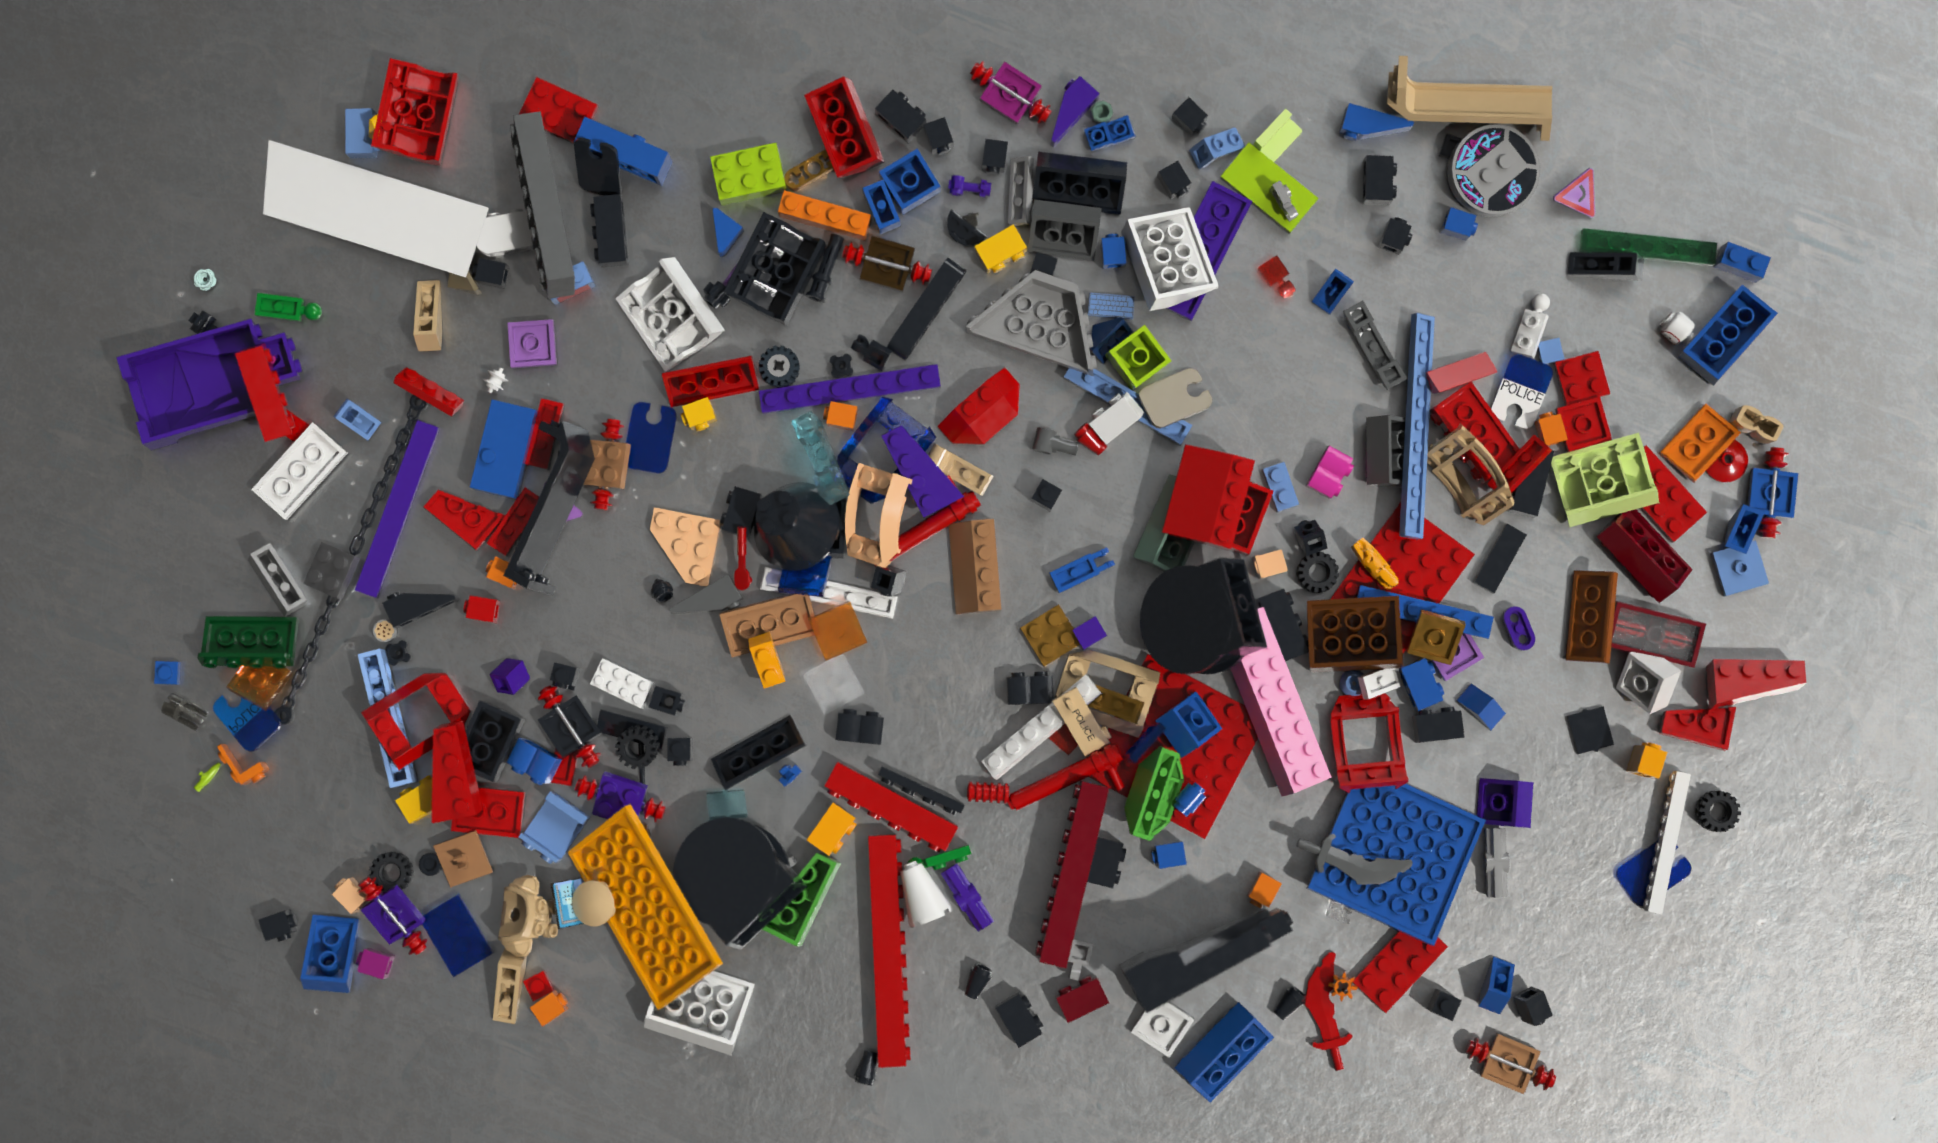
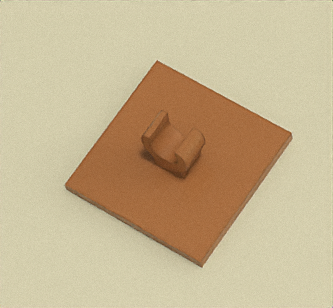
(463, 858)

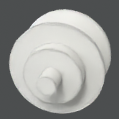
(495, 380)

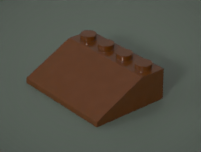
(1354, 634)

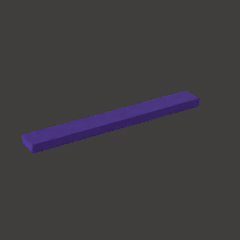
(397, 509)

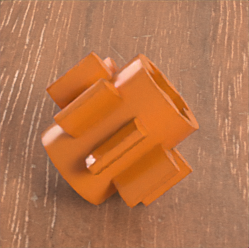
(1343, 992)

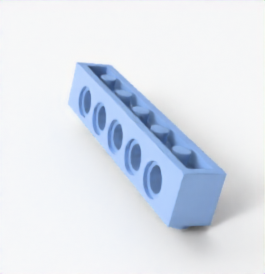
(378, 685)

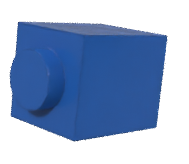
(1459, 224)
(1113, 251)
(1169, 855)

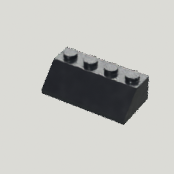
(1080, 181)

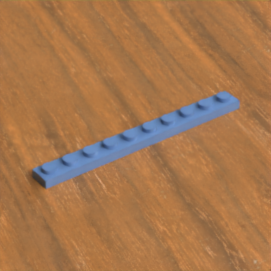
(1416, 427)

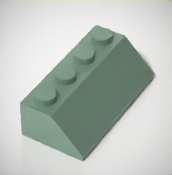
(1158, 548)

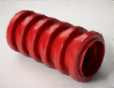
(988, 792)

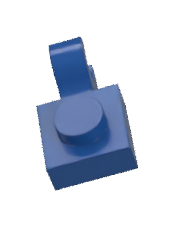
(789, 774)

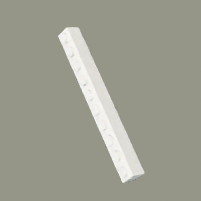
(1667, 842)

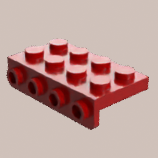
(1474, 413)

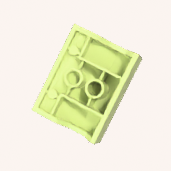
(1604, 480)

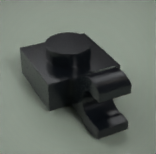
(874, 352)

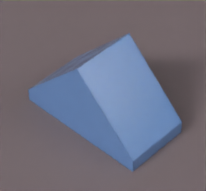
(357, 419)

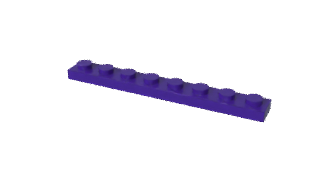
(849, 389)

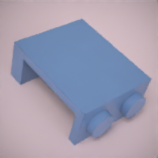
(554, 828)

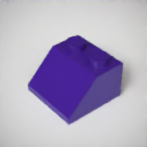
(1505, 802)

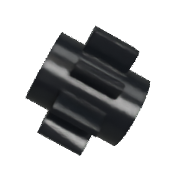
(715, 295)
(202, 322)

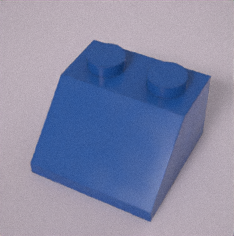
(1189, 724)

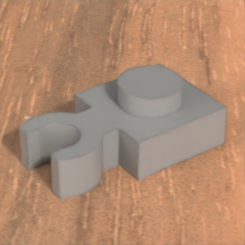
(1282, 196)

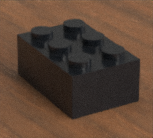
(491, 739)

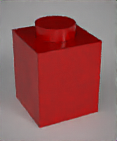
(481, 609)

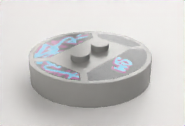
(1493, 170)

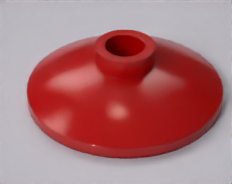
(1731, 471)

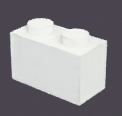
(1116, 417)

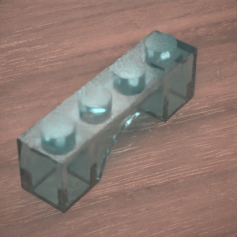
(827, 475)

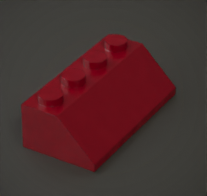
(1645, 554)

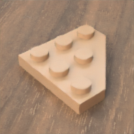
(688, 543)

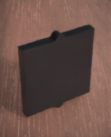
(1590, 730)

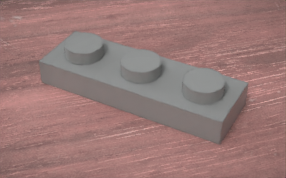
(1020, 191)

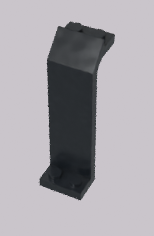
(552, 506)

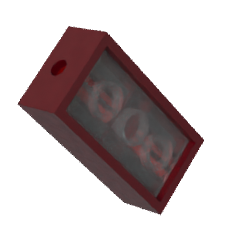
(1657, 634)

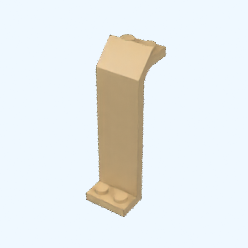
(1469, 101)

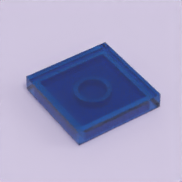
(807, 581)

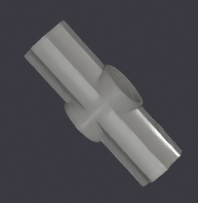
(1496, 862)

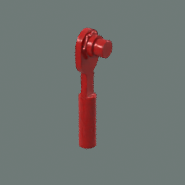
(741, 576)

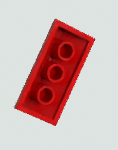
(711, 381)

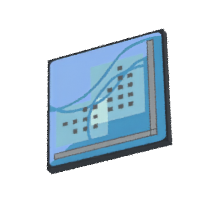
(562, 898)

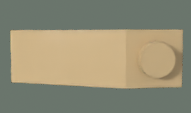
(428, 316)
(508, 987)

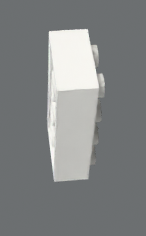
(622, 683)

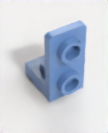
(1216, 146)

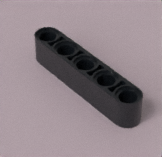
(926, 308)

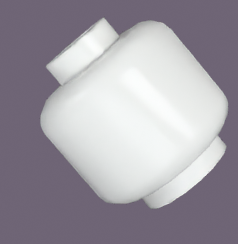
(1677, 328)

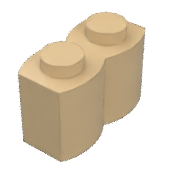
(1760, 427)

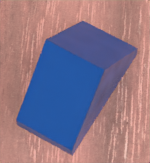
(726, 231)
(1332, 291)
(1743, 528)
(1481, 706)

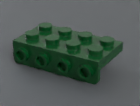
(248, 641)

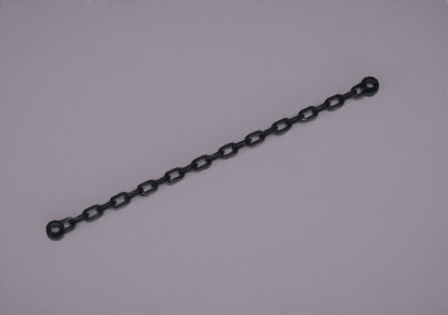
(353, 551)

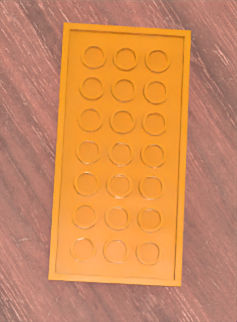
(651, 911)

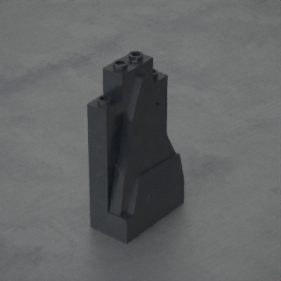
(1172, 971)

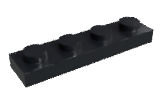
(929, 795)

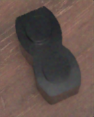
(1030, 689)
(859, 727)

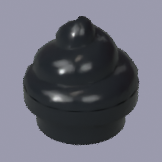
(661, 590)

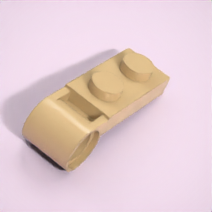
(960, 470)

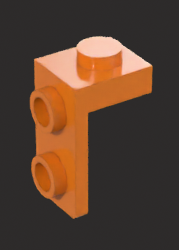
(253, 774)

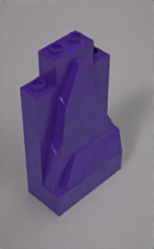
(198, 381)

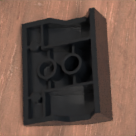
(775, 268)

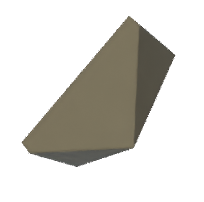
(464, 284)

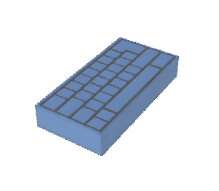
(1111, 306)

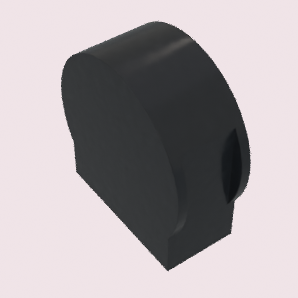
(1201, 617)
(735, 878)

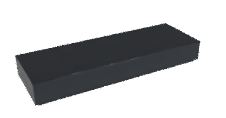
(1500, 558)

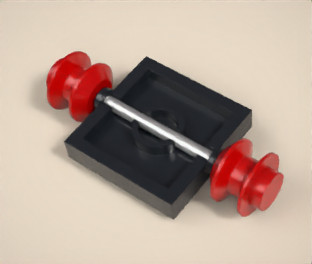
(569, 726)

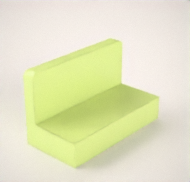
(1278, 136)

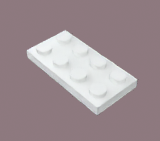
(299, 471)

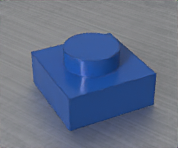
(167, 672)

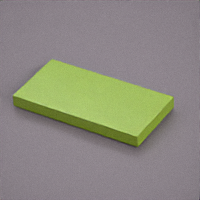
(1254, 175)

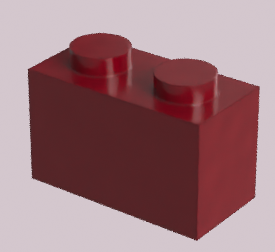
(1082, 998)

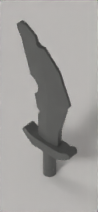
(1354, 865)

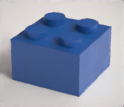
(910, 181)

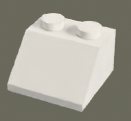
(1648, 681)

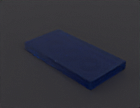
(1144, 742)

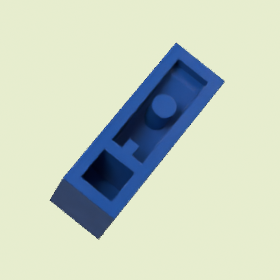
(1368, 123)

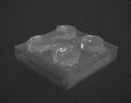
(834, 683)

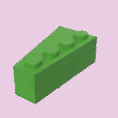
(797, 918)

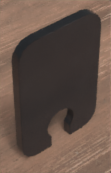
(595, 172)

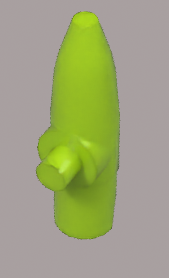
(206, 777)

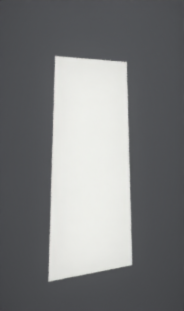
(372, 209)

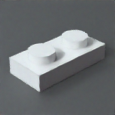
(1379, 682)

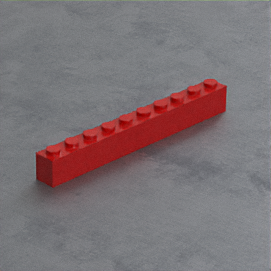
(887, 951)

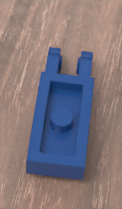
(1079, 571)

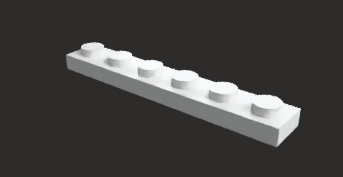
(1034, 732)

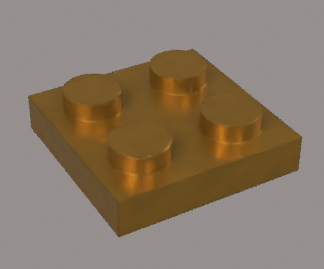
(1050, 635)
(1436, 637)

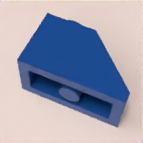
(1497, 986)

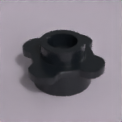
(845, 370)
(391, 650)

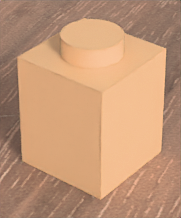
(348, 896)

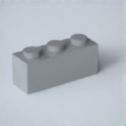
(277, 580)

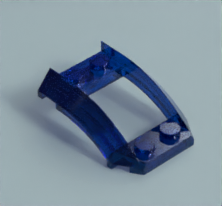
(890, 417)

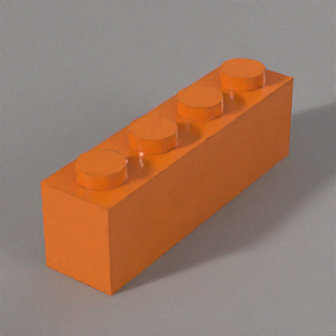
(824, 215)

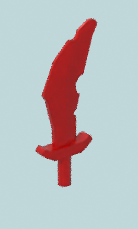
(1323, 1010)

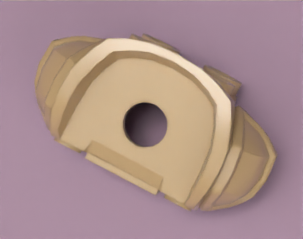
(530, 918)

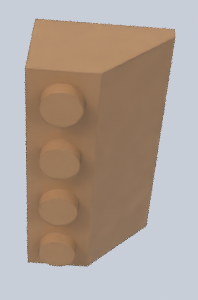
(975, 566)

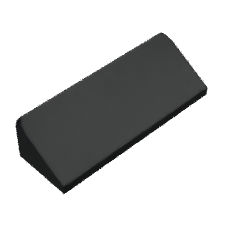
(615, 724)

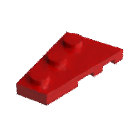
(466, 520)
(1700, 726)

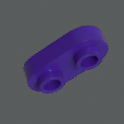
(1520, 627)

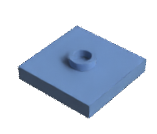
(1739, 570)

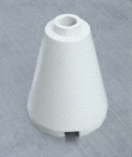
(922, 895)

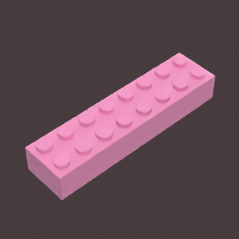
(1279, 716)

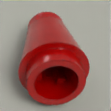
(1090, 439)

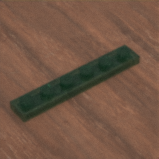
(1649, 246)

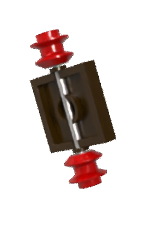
(887, 263)

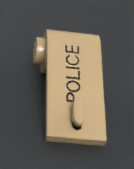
(1081, 722)

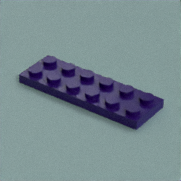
(1217, 224)

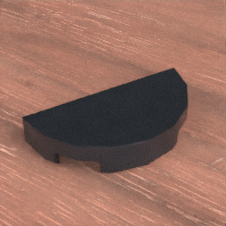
(963, 231)

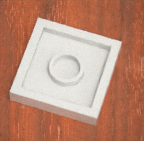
(1163, 1027)

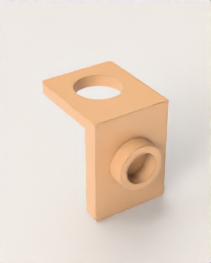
(1269, 564)

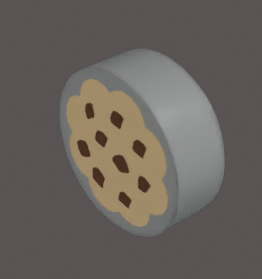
(384, 631)

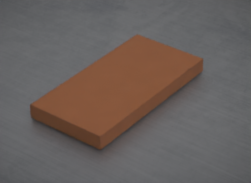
(1591, 616)

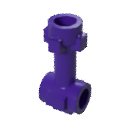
(957, 186)

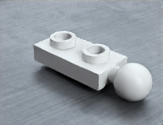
(1531, 327)

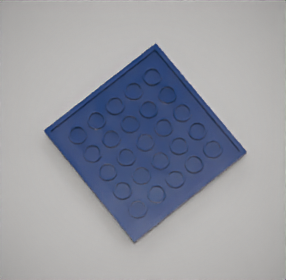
(1401, 827)

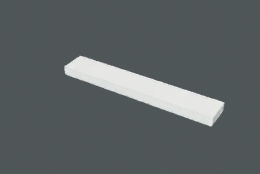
(836, 594)

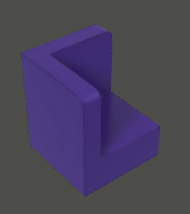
(1089, 633)
(509, 676)

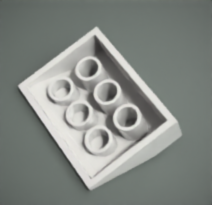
(1168, 258)
(705, 1013)

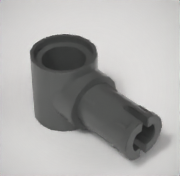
(1047, 442)

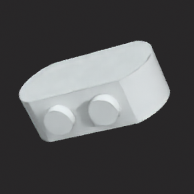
(505, 234)

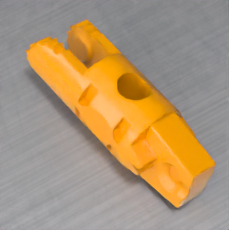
(1375, 564)

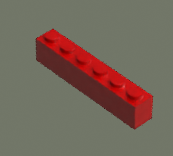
(890, 806)

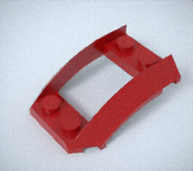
(389, 732)
(1368, 774)

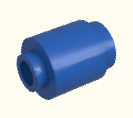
(1189, 799)

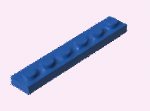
(1476, 623)

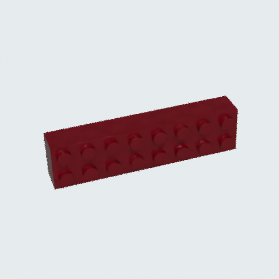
(1073, 874)

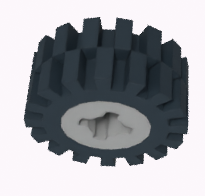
(783, 373)

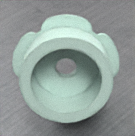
(200, 275)

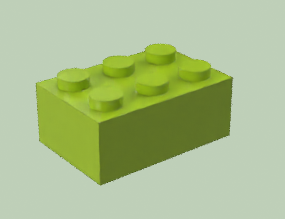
(748, 174)

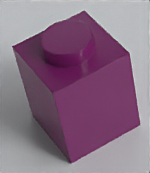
(374, 963)

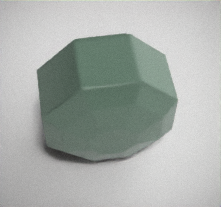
(1101, 112)

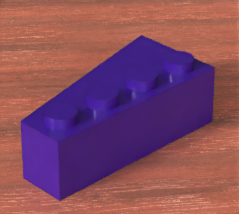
(929, 485)

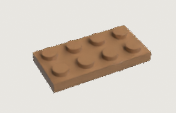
(781, 616)

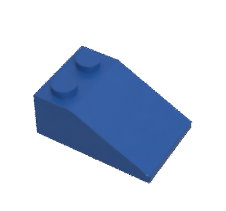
(330, 954)

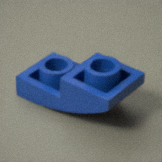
(1110, 133)

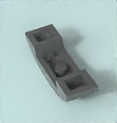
(1373, 345)

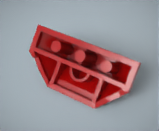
(983, 411)

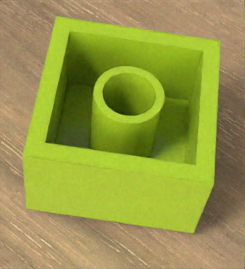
(1138, 357)

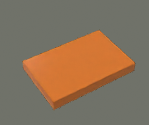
(1700, 443)

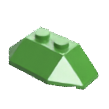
(1154, 793)

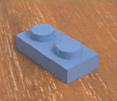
(1280, 482)

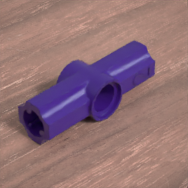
(967, 897)

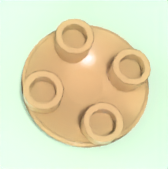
(593, 903)

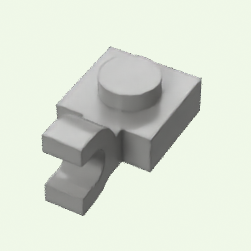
(1079, 955)

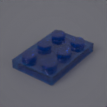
(456, 935)

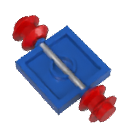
(1773, 492)

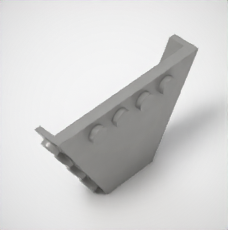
(1040, 319)

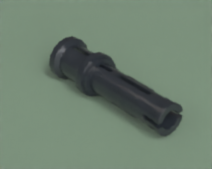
(822, 278)

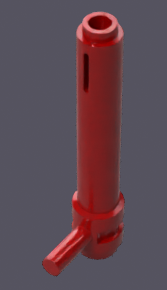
(937, 522)
(1097, 762)

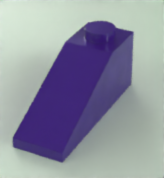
(1076, 102)

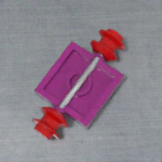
(1010, 92)

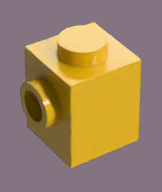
(698, 414)

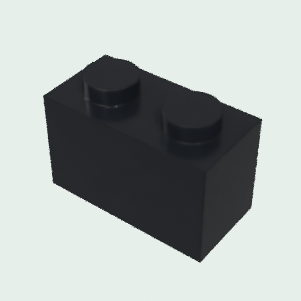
(901, 115)
(1378, 180)
(741, 511)
(1438, 726)
(1106, 862)
(1019, 1020)

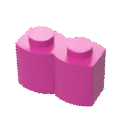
(1329, 472)

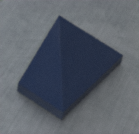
(1108, 335)

